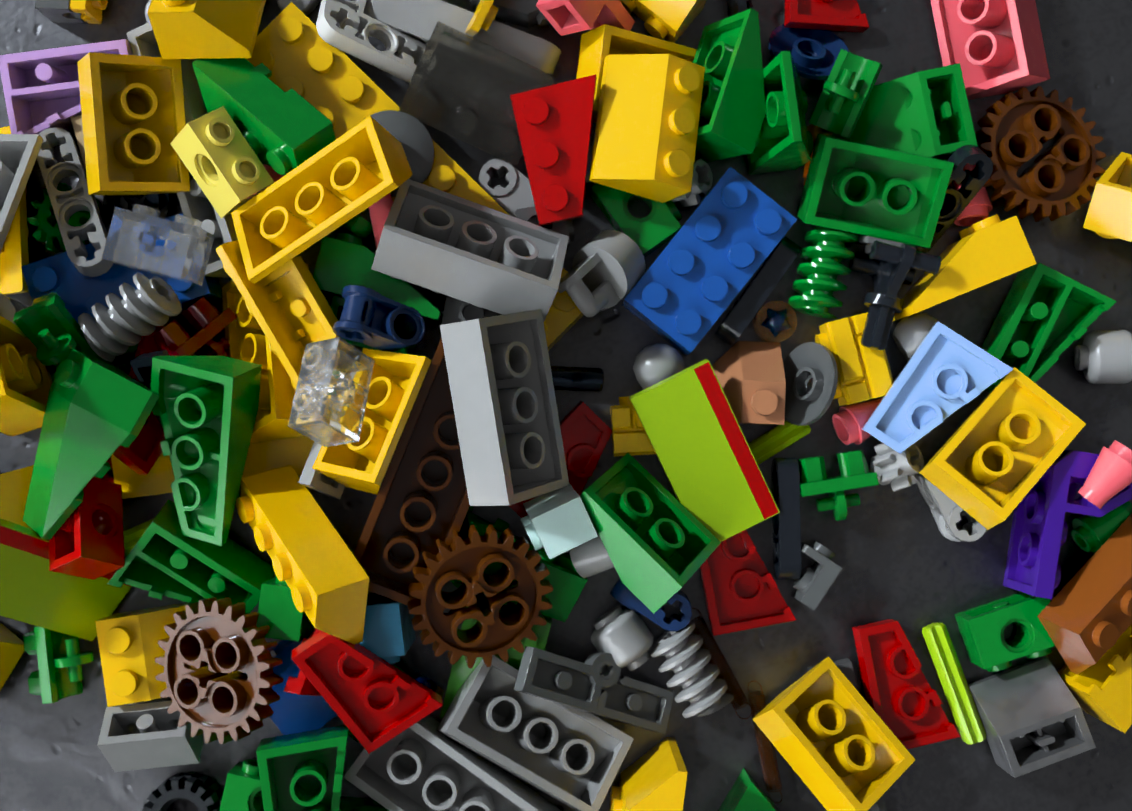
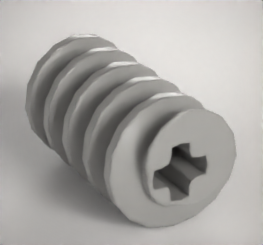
(129, 317)
(692, 672)

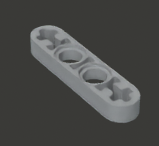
(69, 202)

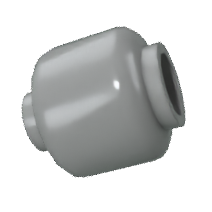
(1105, 357)
(624, 636)

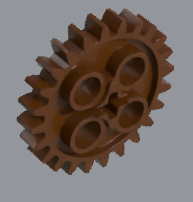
(1065, 169)
(466, 562)
(227, 641)

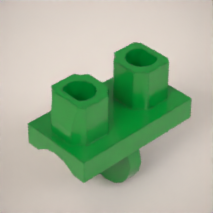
(845, 93)
(52, 330)
(853, 475)
(58, 664)

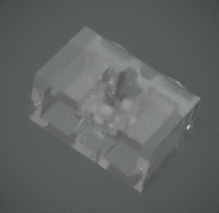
(134, 238)
(331, 392)

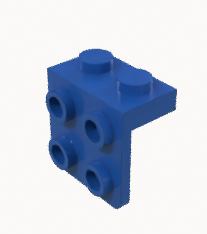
(293, 711)

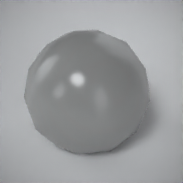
(911, 332)
(656, 364)

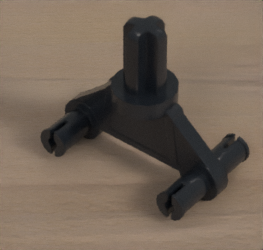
(889, 272)

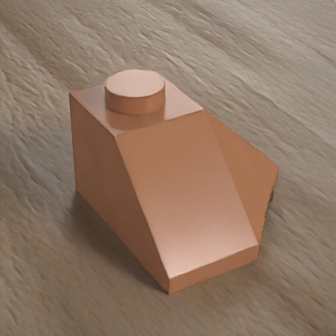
(754, 382)

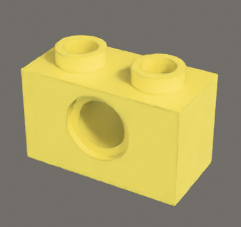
(221, 161)

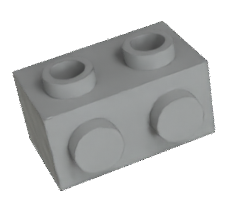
(147, 738)

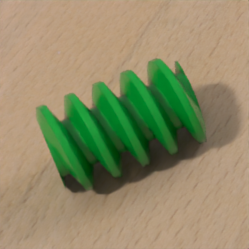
(822, 271)

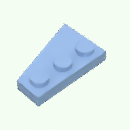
(932, 386)

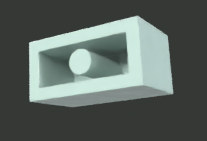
(558, 521)

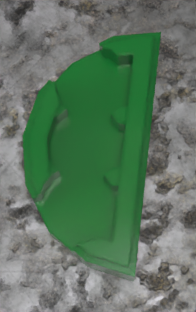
(361, 228)

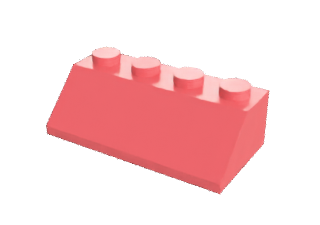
(993, 42)

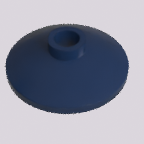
(811, 49)

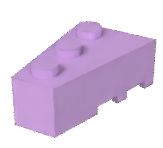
(44, 85)

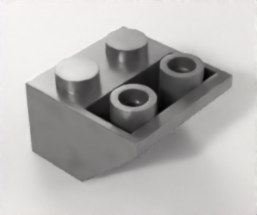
(1030, 717)

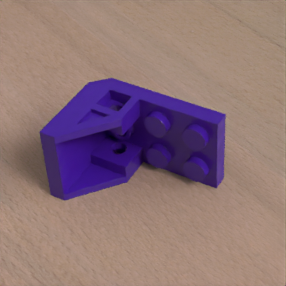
(1040, 524)

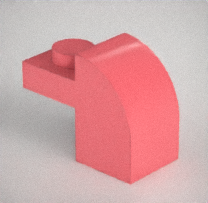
(583, 15)

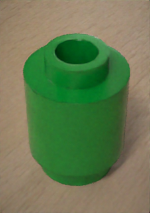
(1093, 531)

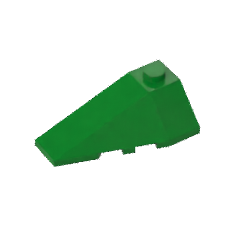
(84, 422)
(207, 426)

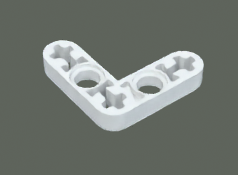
(353, 20)

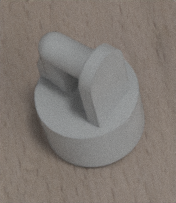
(603, 272)

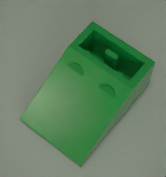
(919, 114)

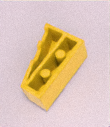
(1106, 686)

